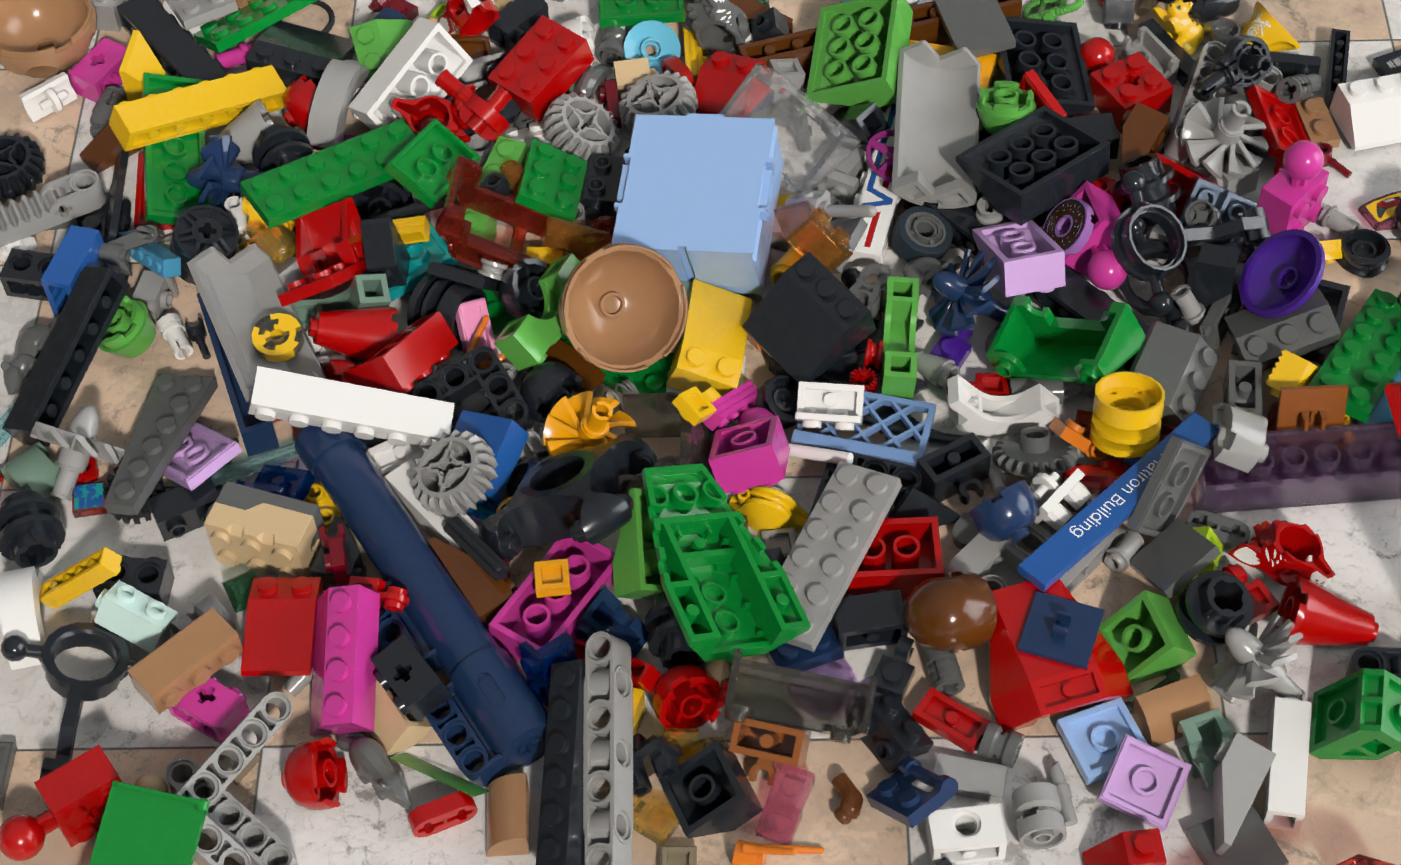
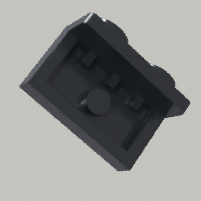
(894, 733)

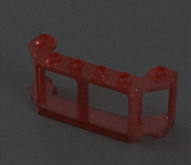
(470, 248)

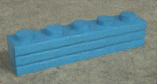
(156, 258)

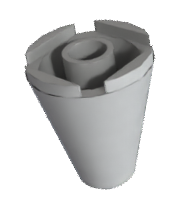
(247, 128)

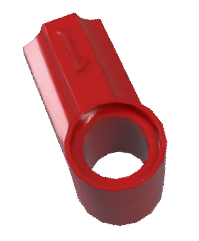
(1100, 476)

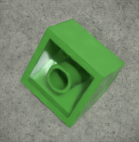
(376, 40)
(1148, 637)

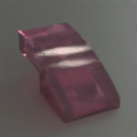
(785, 804)

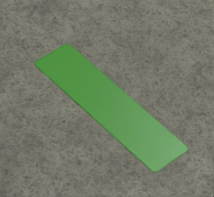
(440, 774)

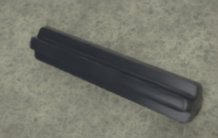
(476, 548)

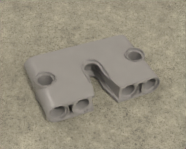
(1000, 560)

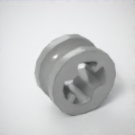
(985, 217)
(492, 269)

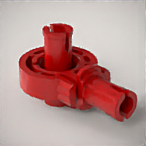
(477, 114)

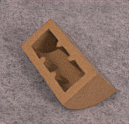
(1162, 709)
(508, 816)

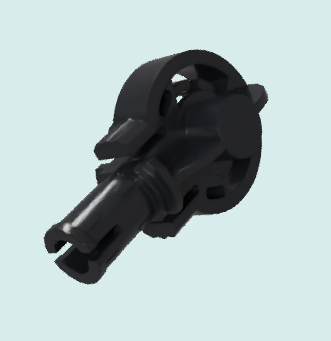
(1235, 60)

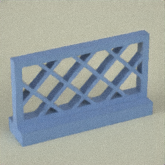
(866, 448)

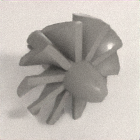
(1217, 131)
(76, 449)
(1257, 662)

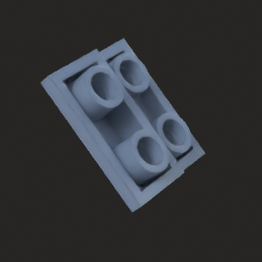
(1225, 200)

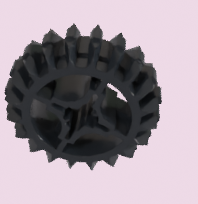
(20, 166)

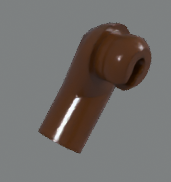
(851, 799)

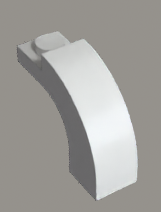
(1001, 415)
(21, 609)

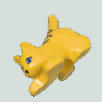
(1180, 26)

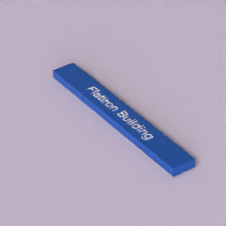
(1105, 511)

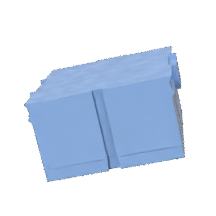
(702, 196)

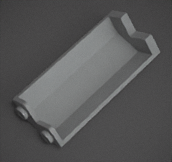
(236, 298)

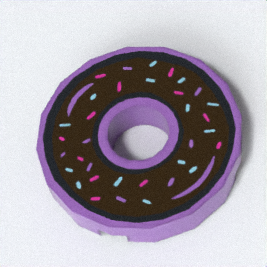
(1073, 212)

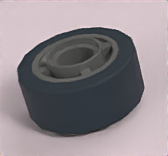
(921, 233)

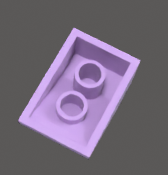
(1025, 258)

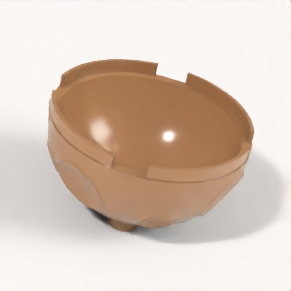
(44, 35)
(623, 307)

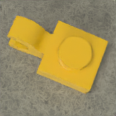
(696, 406)

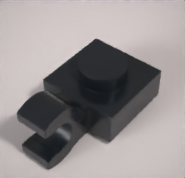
(895, 673)

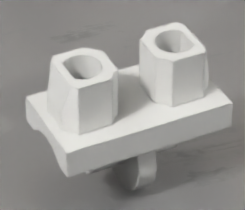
(48, 97)
(1071, 490)

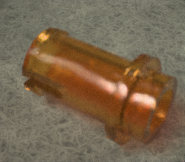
(512, 172)

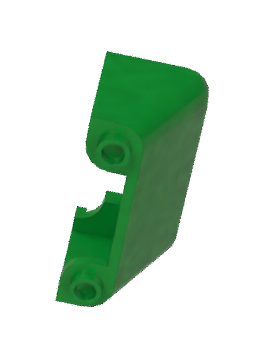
(1064, 349)

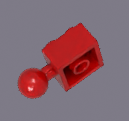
(1125, 82)
(75, 805)

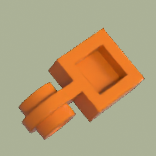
(1073, 434)

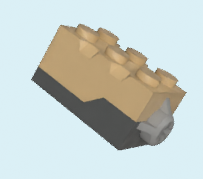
(264, 531)

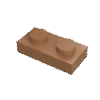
(1317, 121)

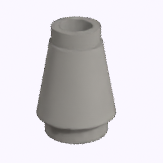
(936, 368)

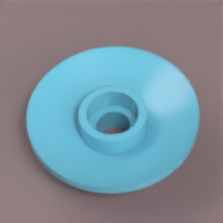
(651, 34)

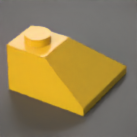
(137, 60)

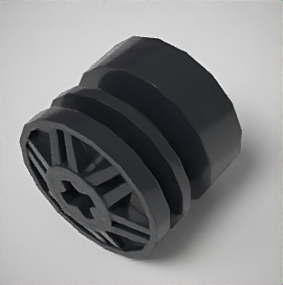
(203, 228)
(441, 295)

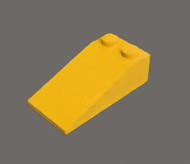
(712, 340)

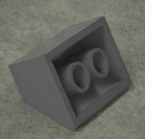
(1298, 332)
(1180, 364)

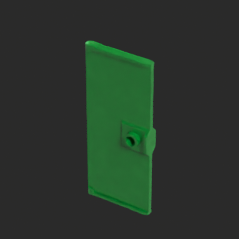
(148, 827)

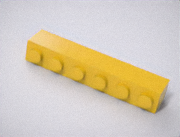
(194, 107)

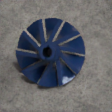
(220, 173)
(964, 295)

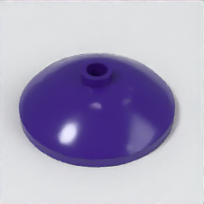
(1282, 273)

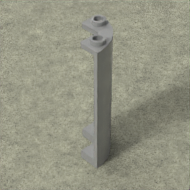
(934, 125)

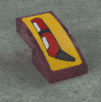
(1380, 211)

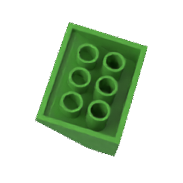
(859, 52)

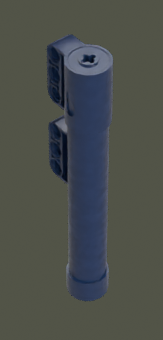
(489, 693)

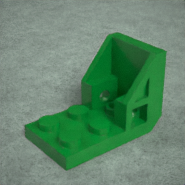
(1357, 717)

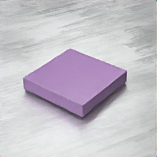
(1144, 782)

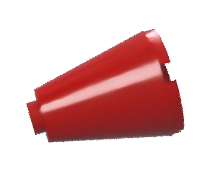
(354, 330)
(1325, 617)

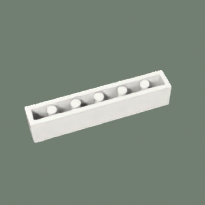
(348, 408)

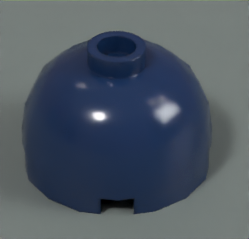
(1006, 514)

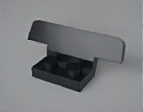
(107, 217)

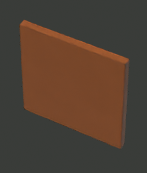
(1311, 407)

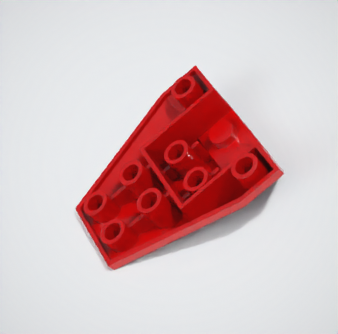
(1033, 687)

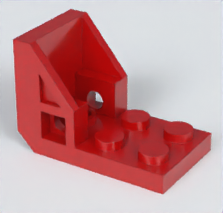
(326, 250)

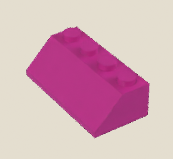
(342, 661)

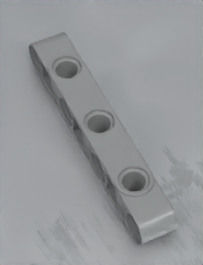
(608, 751)

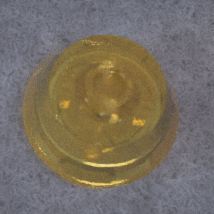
(276, 242)

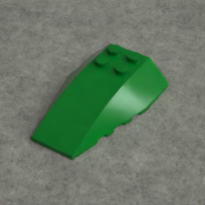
(715, 570)

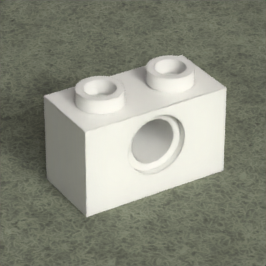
(985, 843)

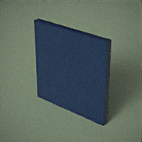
(1061, 630)

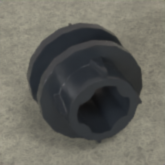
(280, 146)
(1156, 188)
(30, 529)
(1212, 606)
(666, 636)

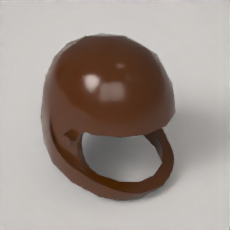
(951, 612)

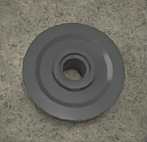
(1034, 452)

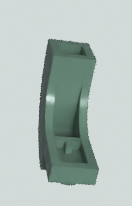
(364, 292)

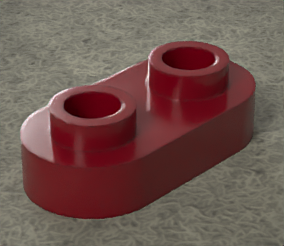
(609, 95)

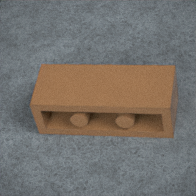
(186, 661)

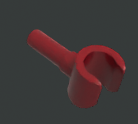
(1330, 161)

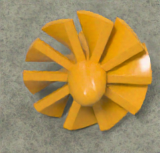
(576, 426)

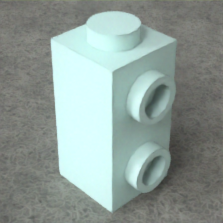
(134, 616)

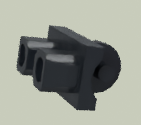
(652, 757)

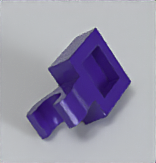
(954, 348)

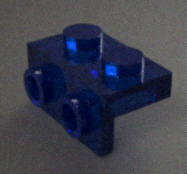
(283, 481)
(538, 662)

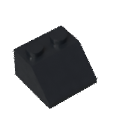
(711, 793)

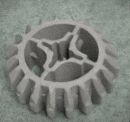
(657, 96)
(580, 126)
(459, 481)

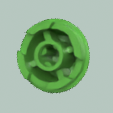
(1003, 105)
(130, 330)

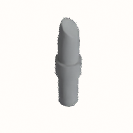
(1067, 809)

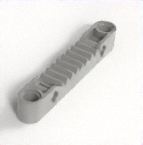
(77, 193)

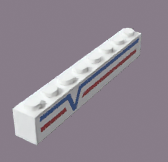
(879, 193)

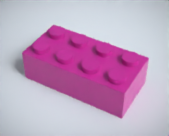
(545, 618)

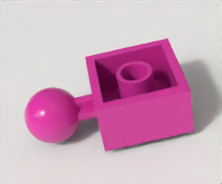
(1296, 191)
(1097, 257)
(750, 452)

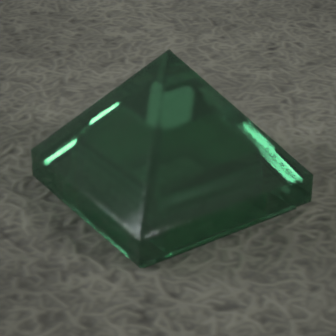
(239, 589)

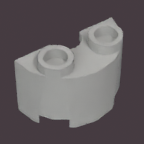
(1240, 437)

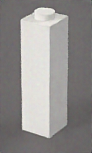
(399, 480)
(1287, 775)

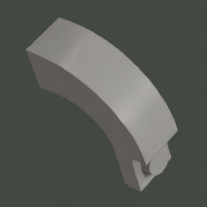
(332, 100)

